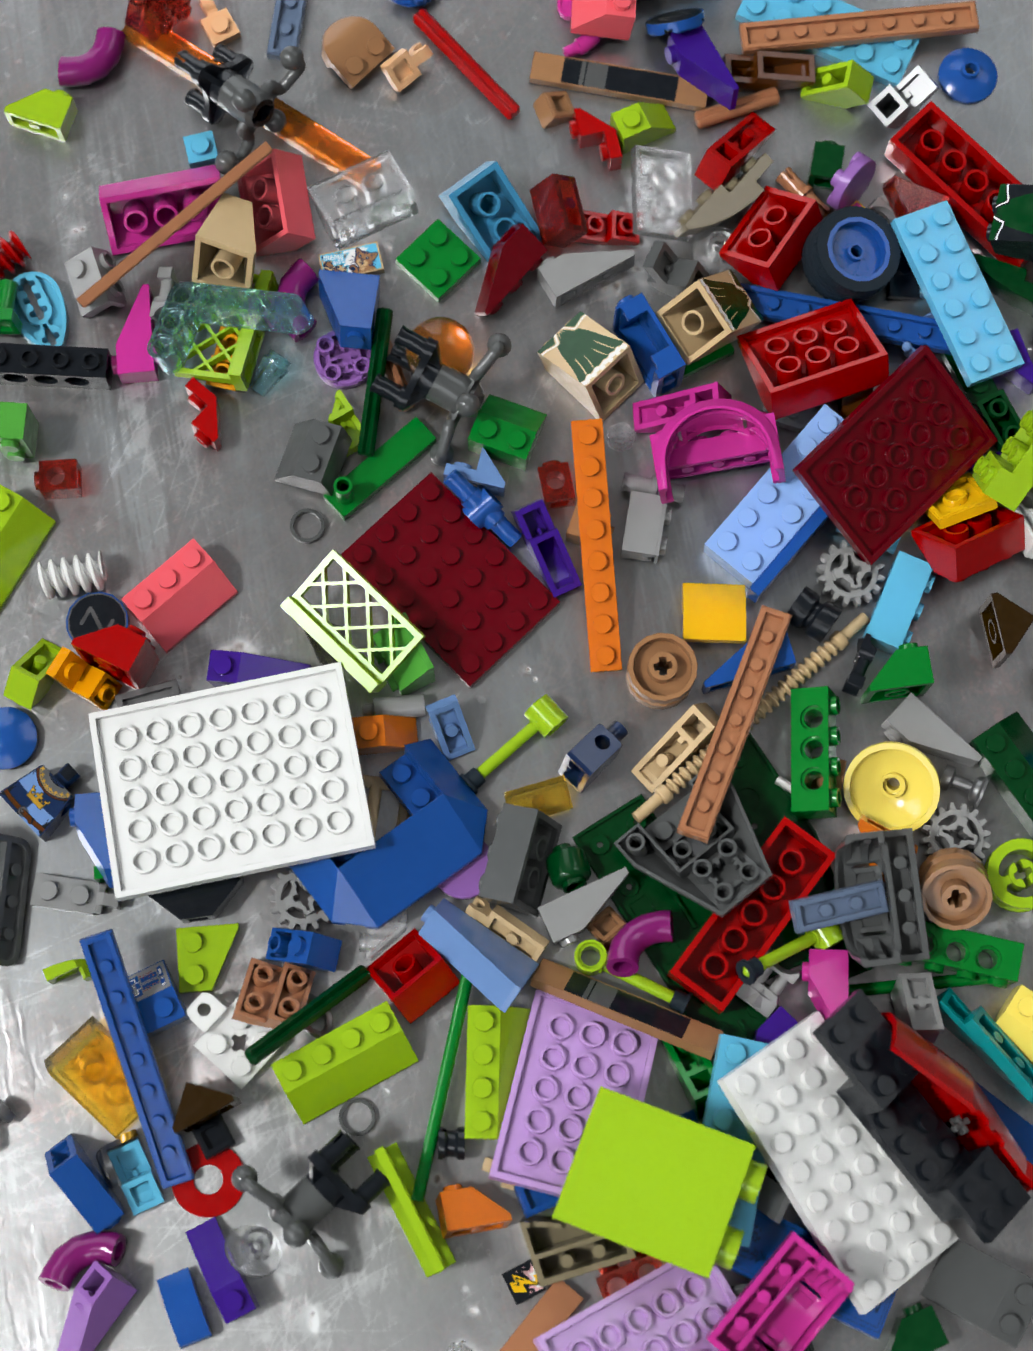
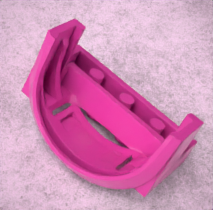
(704, 455)
(779, 1305)

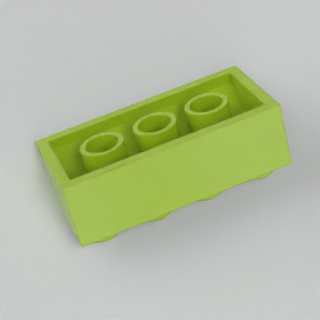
(21, 536)
(344, 1062)
(491, 1062)

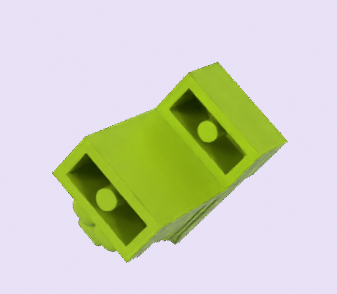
(1010, 475)

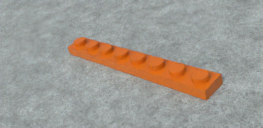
(596, 545)

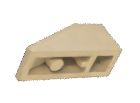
(677, 746)

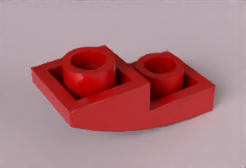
(609, 229)

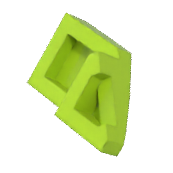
(344, 416)
(66, 969)

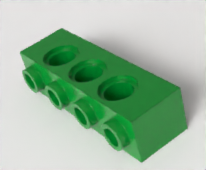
(805, 706)
(1005, 955)

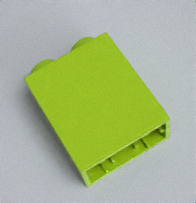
(659, 1184)

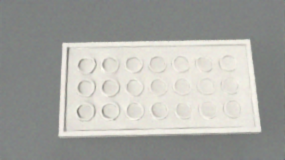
(831, 1166)

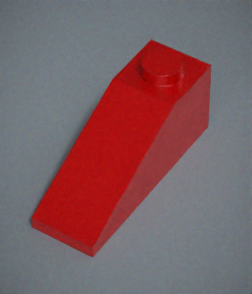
(732, 150)

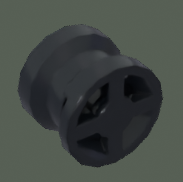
(451, 1143)

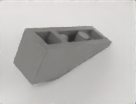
(577, 273)
(921, 728)
(576, 910)

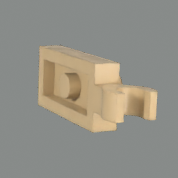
(508, 928)

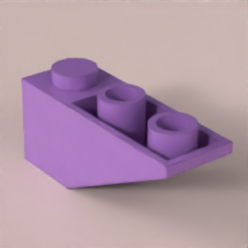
(94, 1307)

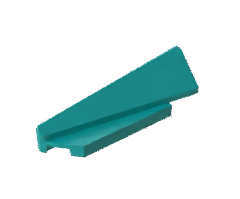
(987, 1041)

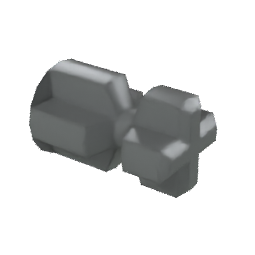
(958, 1125)

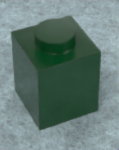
(824, 163)

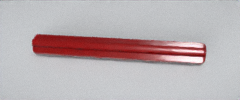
(466, 64)

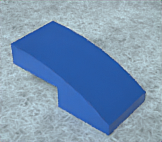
(184, 1308)

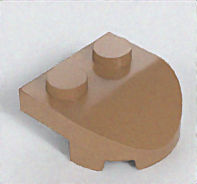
(354, 48)

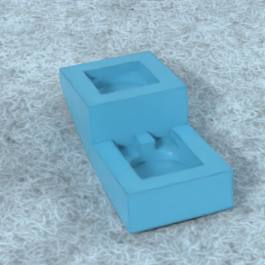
(136, 1176)

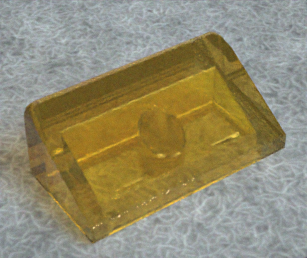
(547, 796)

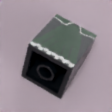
(1012, 222)

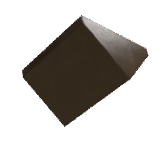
(1003, 626)
(199, 1106)

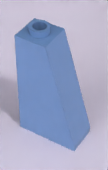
(477, 953)

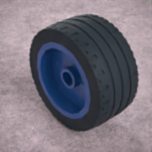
(851, 255)

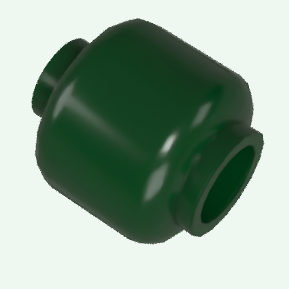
(568, 867)

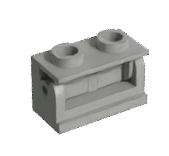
(645, 527)
(917, 1004)

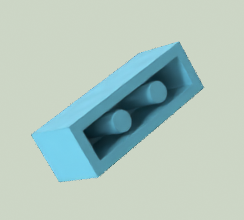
(899, 602)

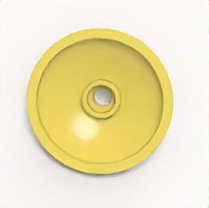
(897, 807)

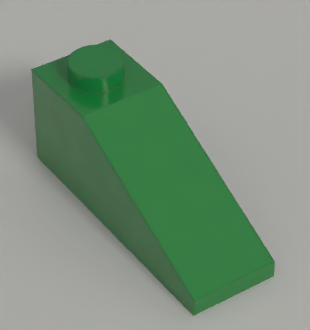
(693, 1074)

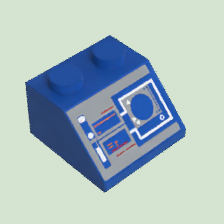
(158, 998)

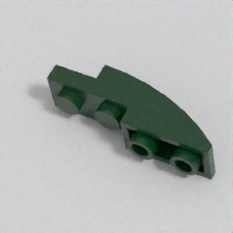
(989, 403)

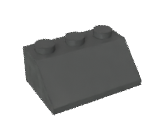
(517, 859)

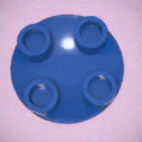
(17, 737)

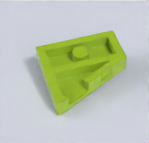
(202, 955)

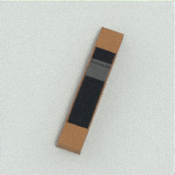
(615, 81)
(626, 1008)

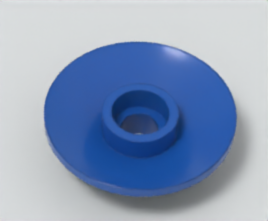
(964, 86)

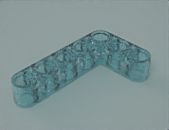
(199, 303)

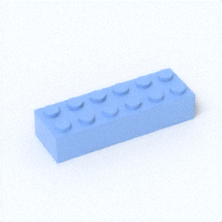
(770, 511)

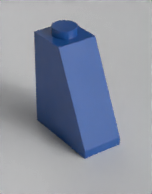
(350, 305)
(83, 1184)

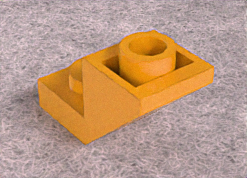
(83, 679)

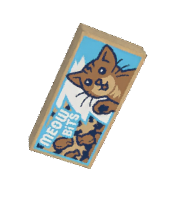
(356, 259)

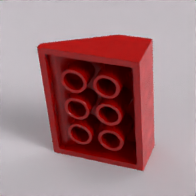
(814, 358)

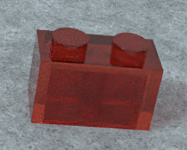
(558, 210)

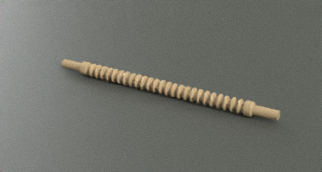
(838, 641)

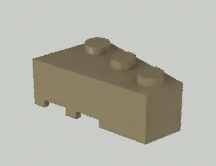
(567, 1251)

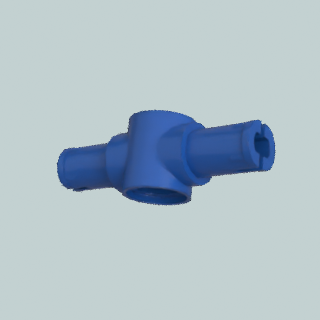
(482, 508)

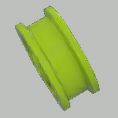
(1000, 883)

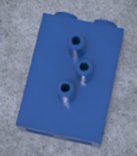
(651, 346)

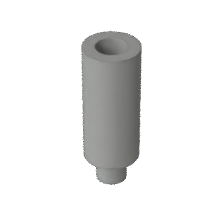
(402, 705)

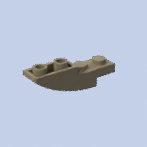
(726, 200)

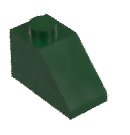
(917, 1330)

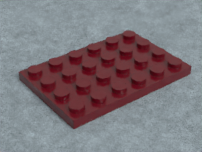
(895, 455)
(451, 580)

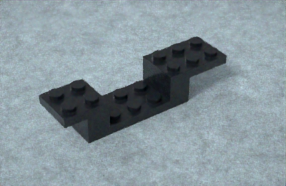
(909, 1130)

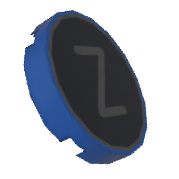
(675, 21)
(95, 612)

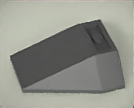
(709, 874)

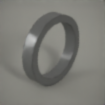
(307, 511)
(341, 1117)

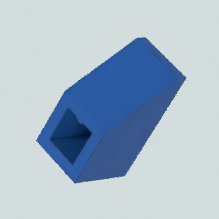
(304, 949)

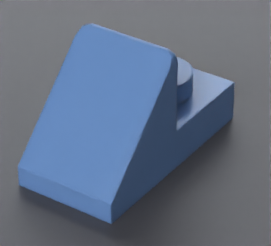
(484, 476)
(450, 727)

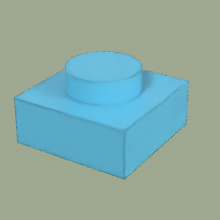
(200, 149)

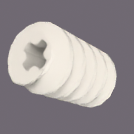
(72, 575)

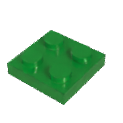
(438, 260)

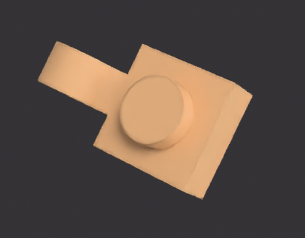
(218, 24)
(403, 65)

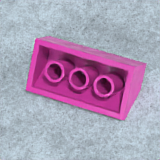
(144, 205)

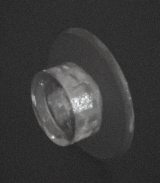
(704, 250)
(246, 1258)

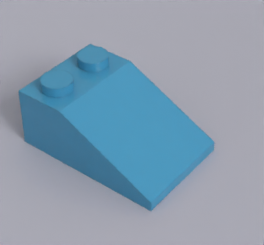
(486, 207)

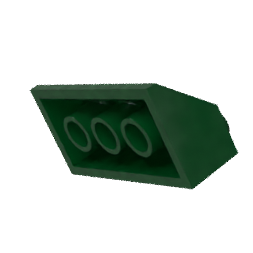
(1009, 759)

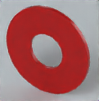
(218, 1202)

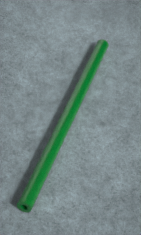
(441, 1090)

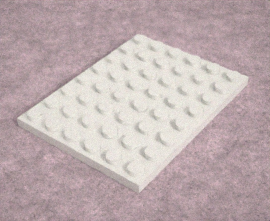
(230, 781)

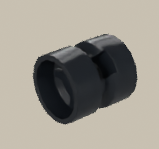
(813, 615)

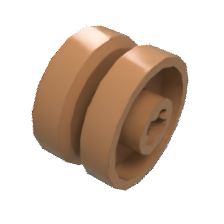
(665, 653)
(954, 888)

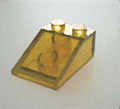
(94, 1076)

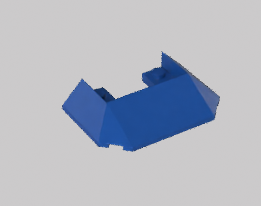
(414, 856)

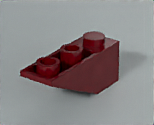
(508, 263)

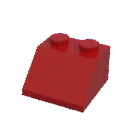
(413, 975)

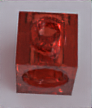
(71, 485)
(559, 497)

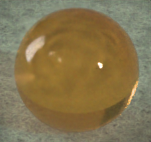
(454, 340)

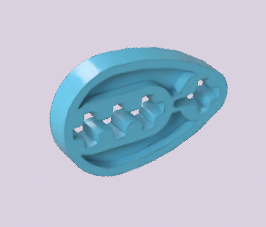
(50, 302)

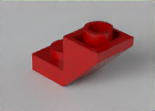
(593, 132)
(207, 423)

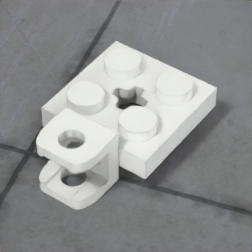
(217, 1040)

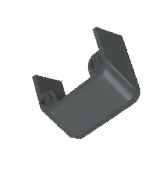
(14, 877)

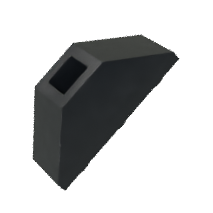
(199, 901)

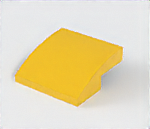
(714, 613)

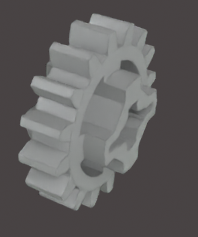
(838, 578)
(959, 824)
(289, 904)

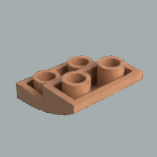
(272, 993)

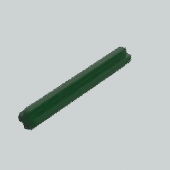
(377, 365)
(307, 1015)

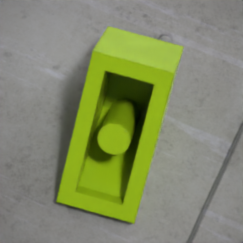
(840, 85)
(44, 113)
(641, 124)
(28, 677)

